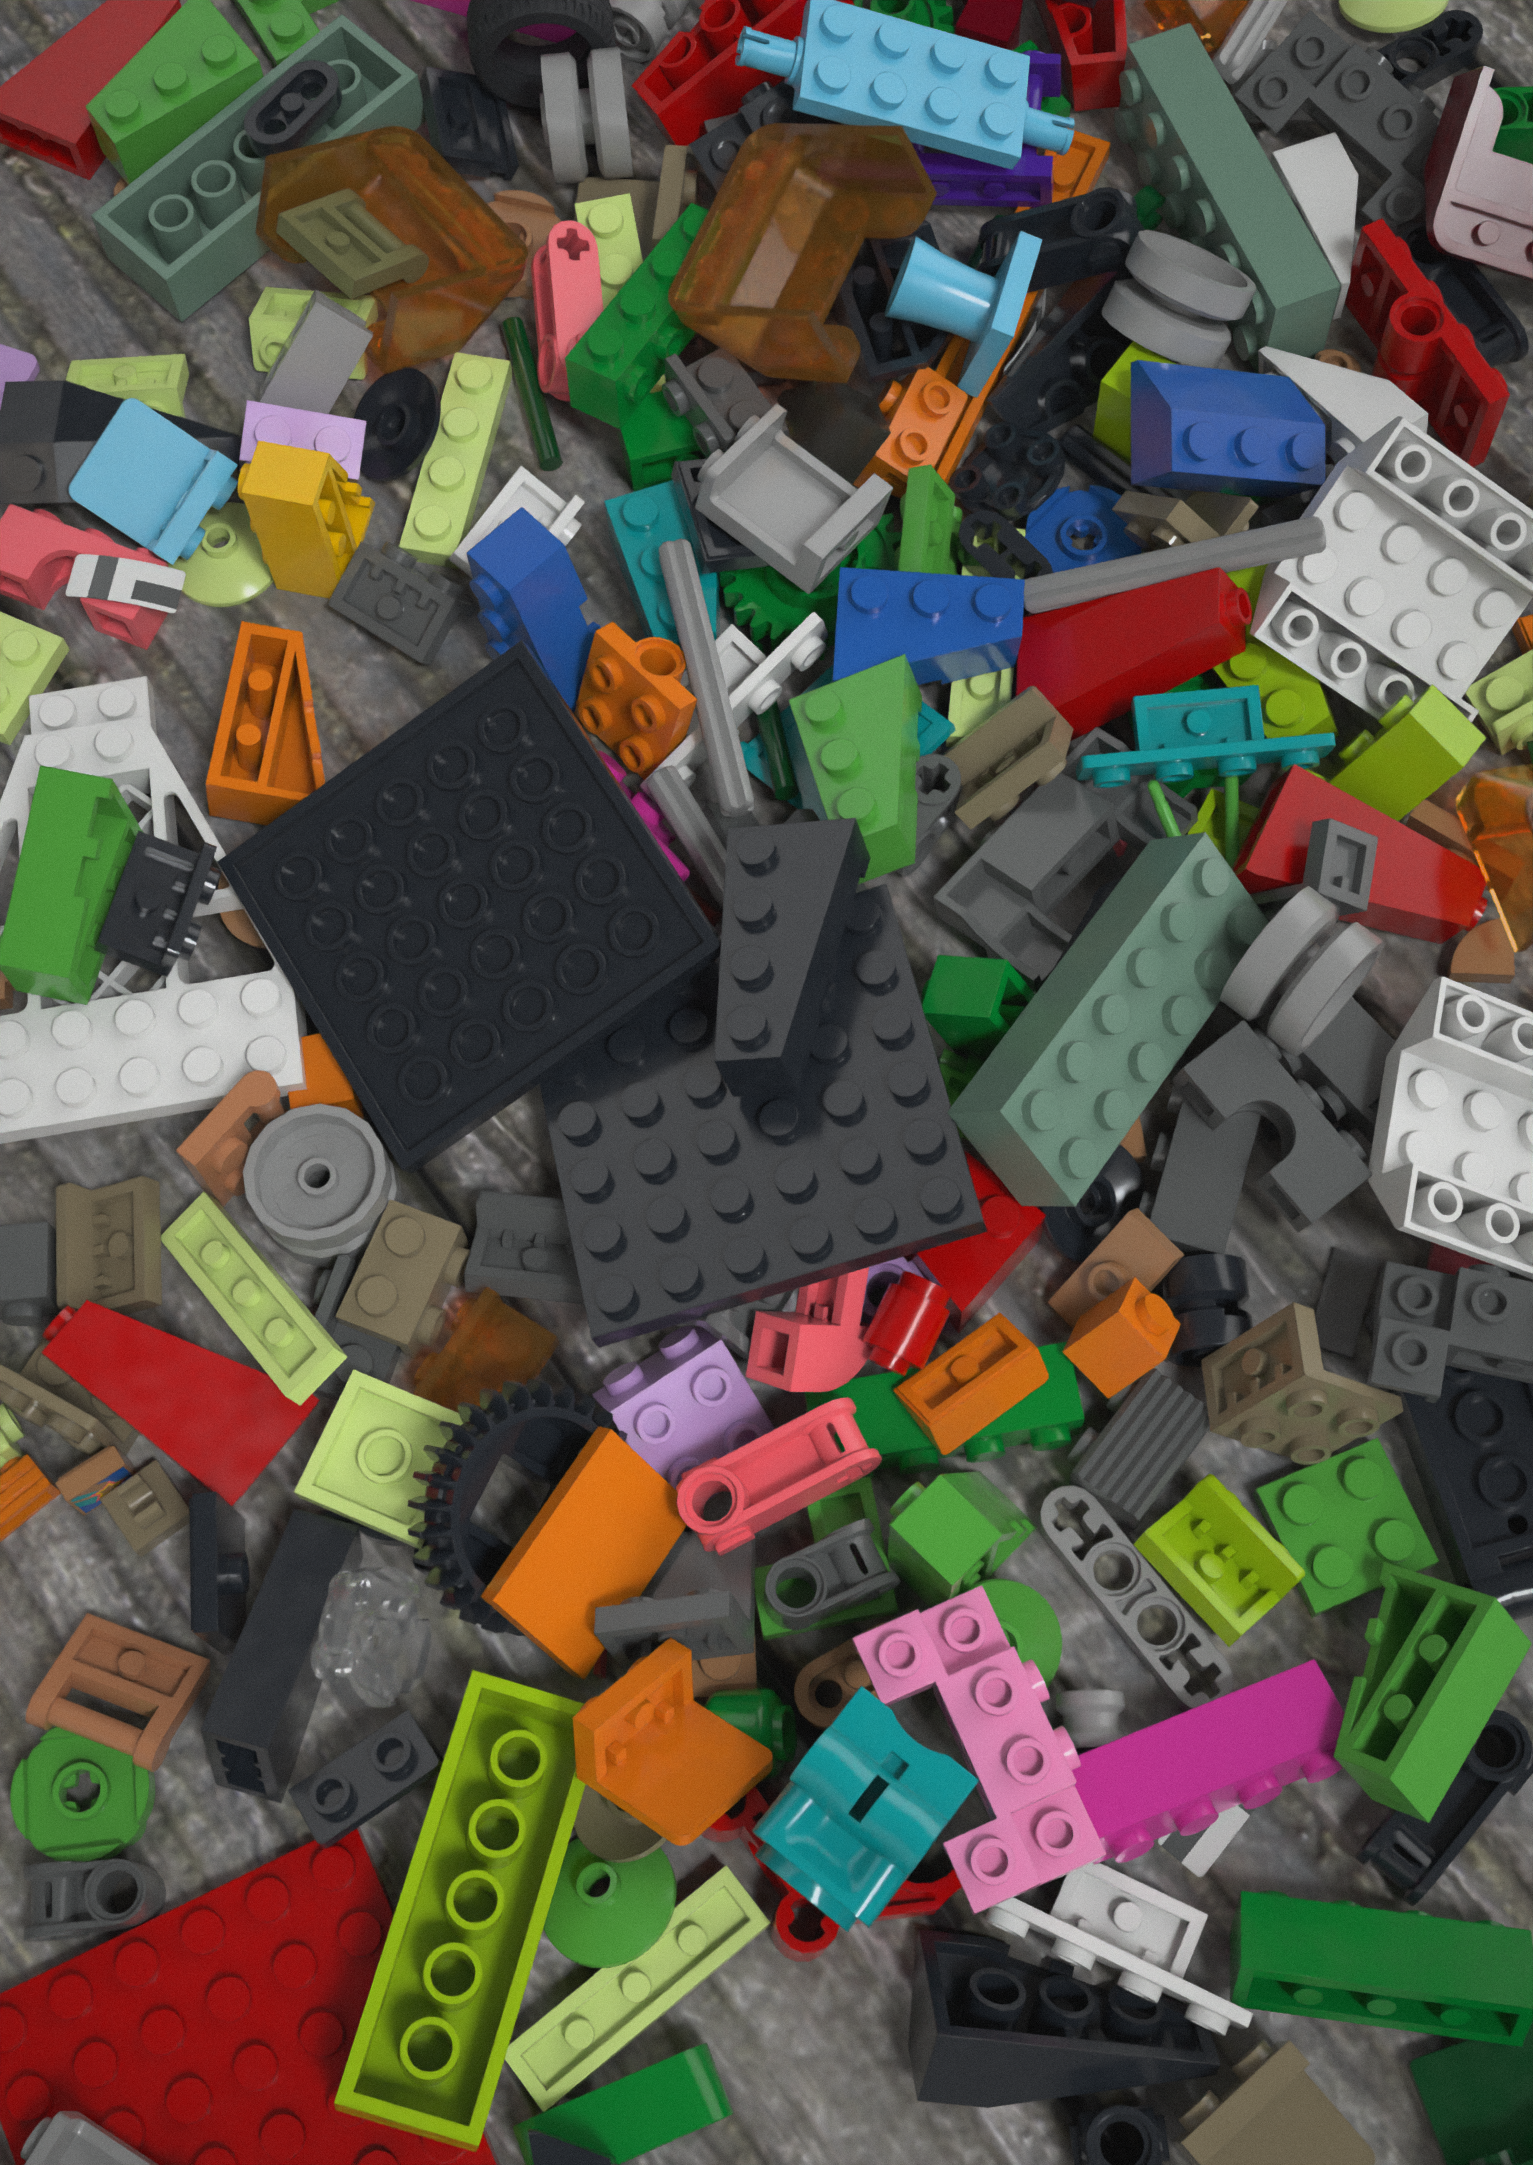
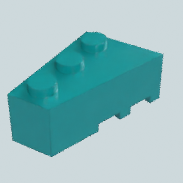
(636, 530)

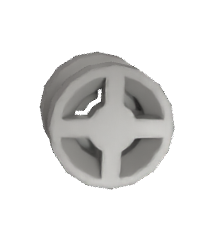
(1091, 1717)

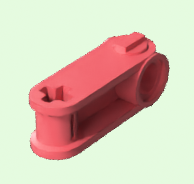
(565, 299)
(776, 1475)

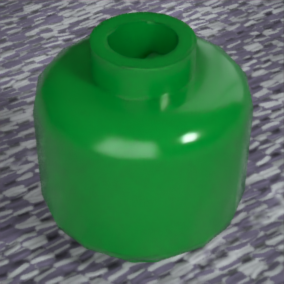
(761, 1717)

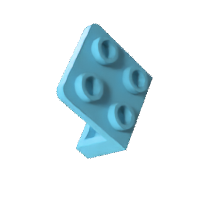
(153, 481)

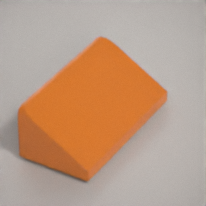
(973, 1383)

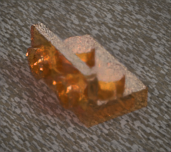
(487, 1348)

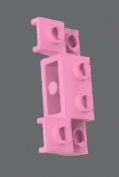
(1004, 1739)

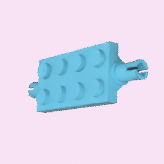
(899, 73)

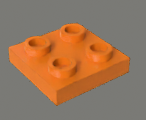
(635, 697)

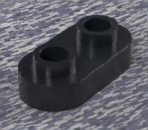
(286, 115)

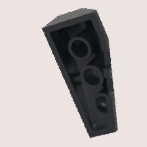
(1064, 360)
(1023, 2033)

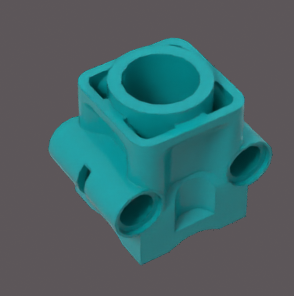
(860, 1813)

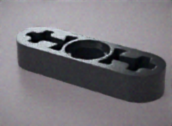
(1428, 40)

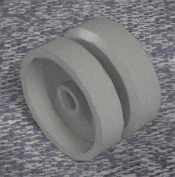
(585, 116)
(1178, 299)
(1301, 971)
(320, 1183)

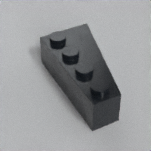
(780, 936)

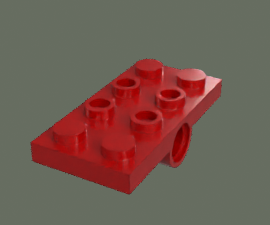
(1424, 345)

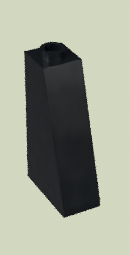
(269, 1681)

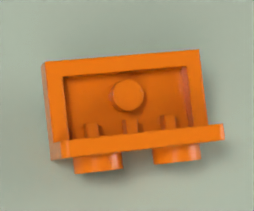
(920, 419)

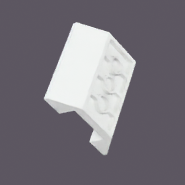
(1413, 579)
(1459, 1127)

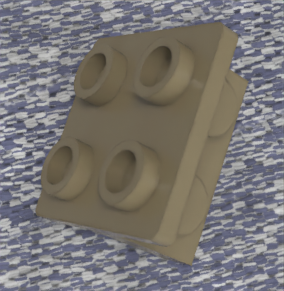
(1169, 522)

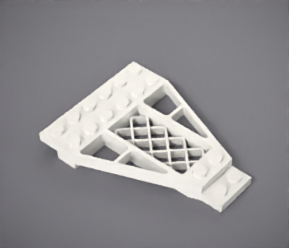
(153, 1048)

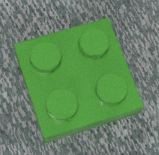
(1343, 1525)

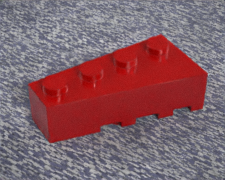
(1090, 49)
(697, 69)
(981, 1263)

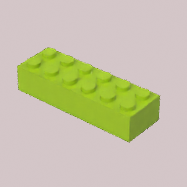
(468, 1917)

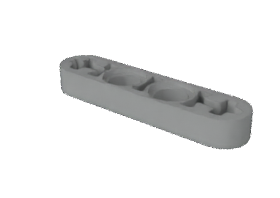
(1142, 1593)

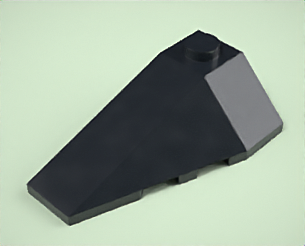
(53, 427)

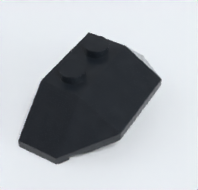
(887, 344)

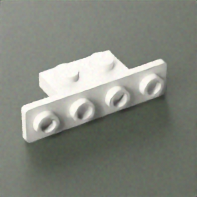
(750, 682)
(1129, 1930)

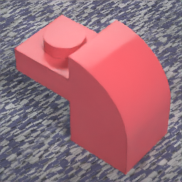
(818, 1343)

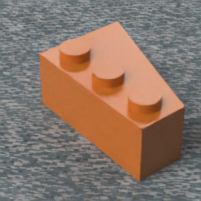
(267, 730)

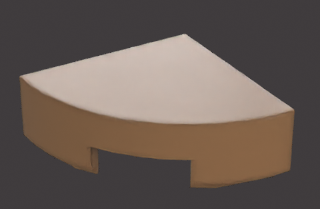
(1483, 955)

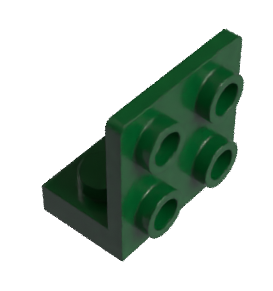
(1478, 2101)

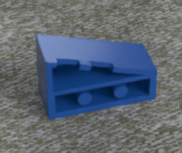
(532, 596)
(940, 622)

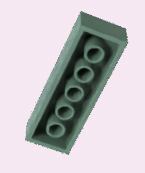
(1224, 191)
(194, 213)
(1109, 1022)

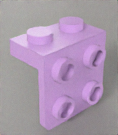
(683, 1404)

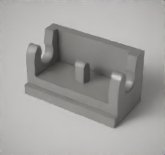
(316, 357)

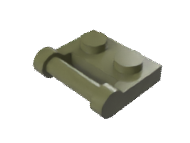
(350, 244)

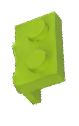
(1220, 1559)

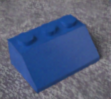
(1223, 432)

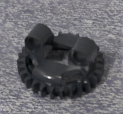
(526, 1427)

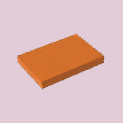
(587, 1550)

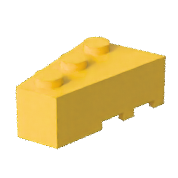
(303, 516)

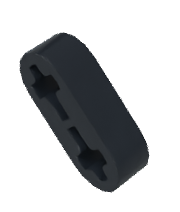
(1011, 550)

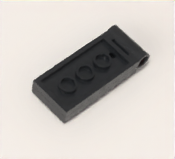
(1476, 1477)

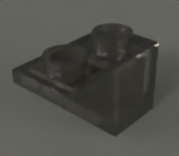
(835, 425)

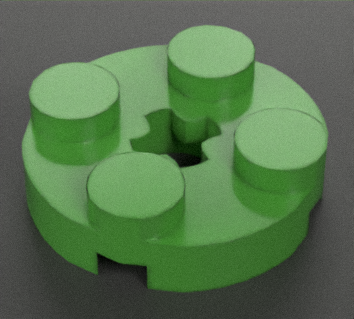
(58, 1825)

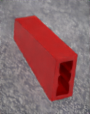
(47, 98)
(1131, 644)
(1414, 884)
(188, 1402)

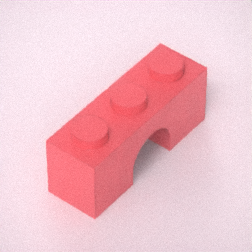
(39, 559)

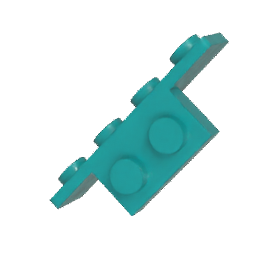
(1201, 732)

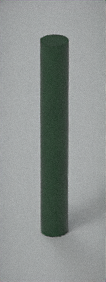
(531, 394)
(776, 750)

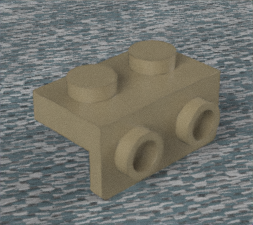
(1008, 754)
(109, 1246)
(406, 1279)

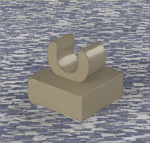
(147, 1508)

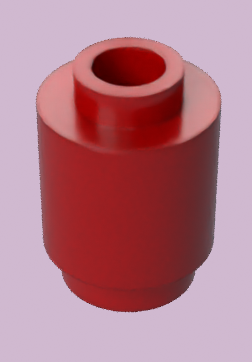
(907, 1323)

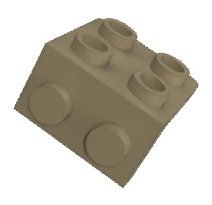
(654, 202)
(1270, 2117)

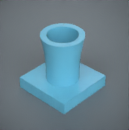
(965, 301)

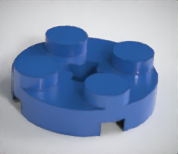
(1079, 514)

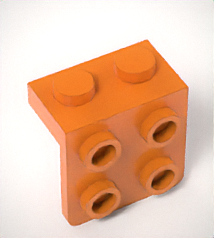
(663, 1751)

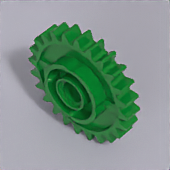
(779, 606)

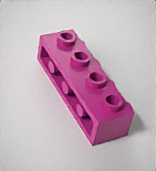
(1210, 1761)

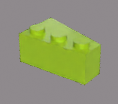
(1289, 696)

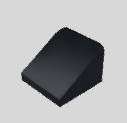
(555, 2150)

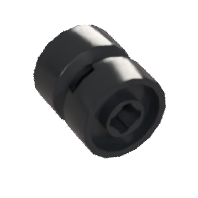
(1207, 1301)

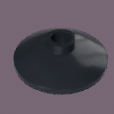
(401, 423)
(1105, 1203)

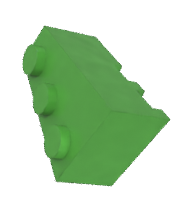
(171, 88)

